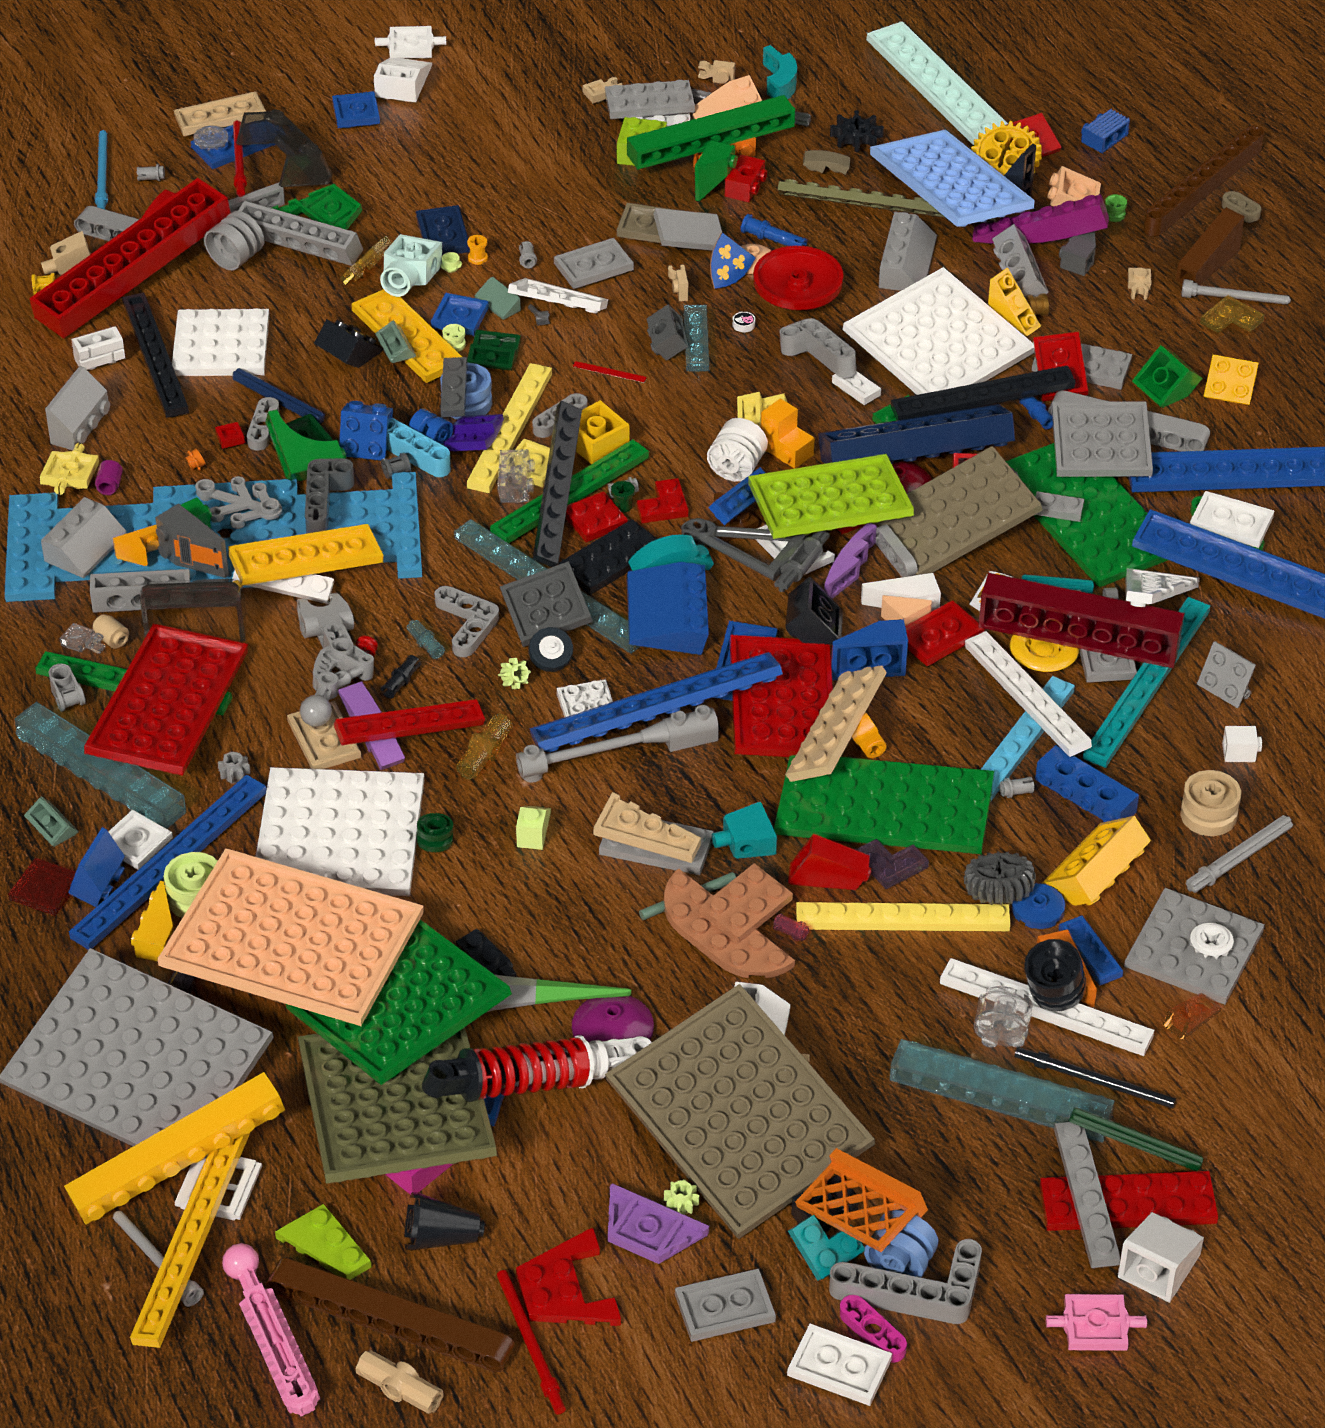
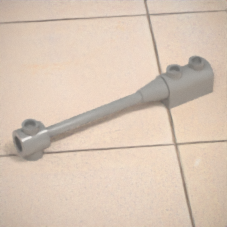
(677, 731)

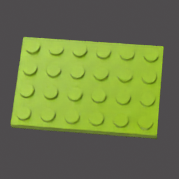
(830, 496)

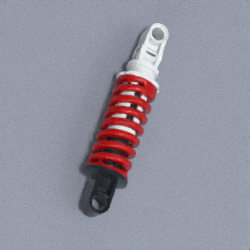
(528, 1067)

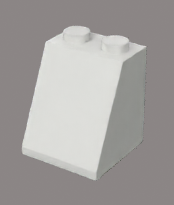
(1159, 1256)

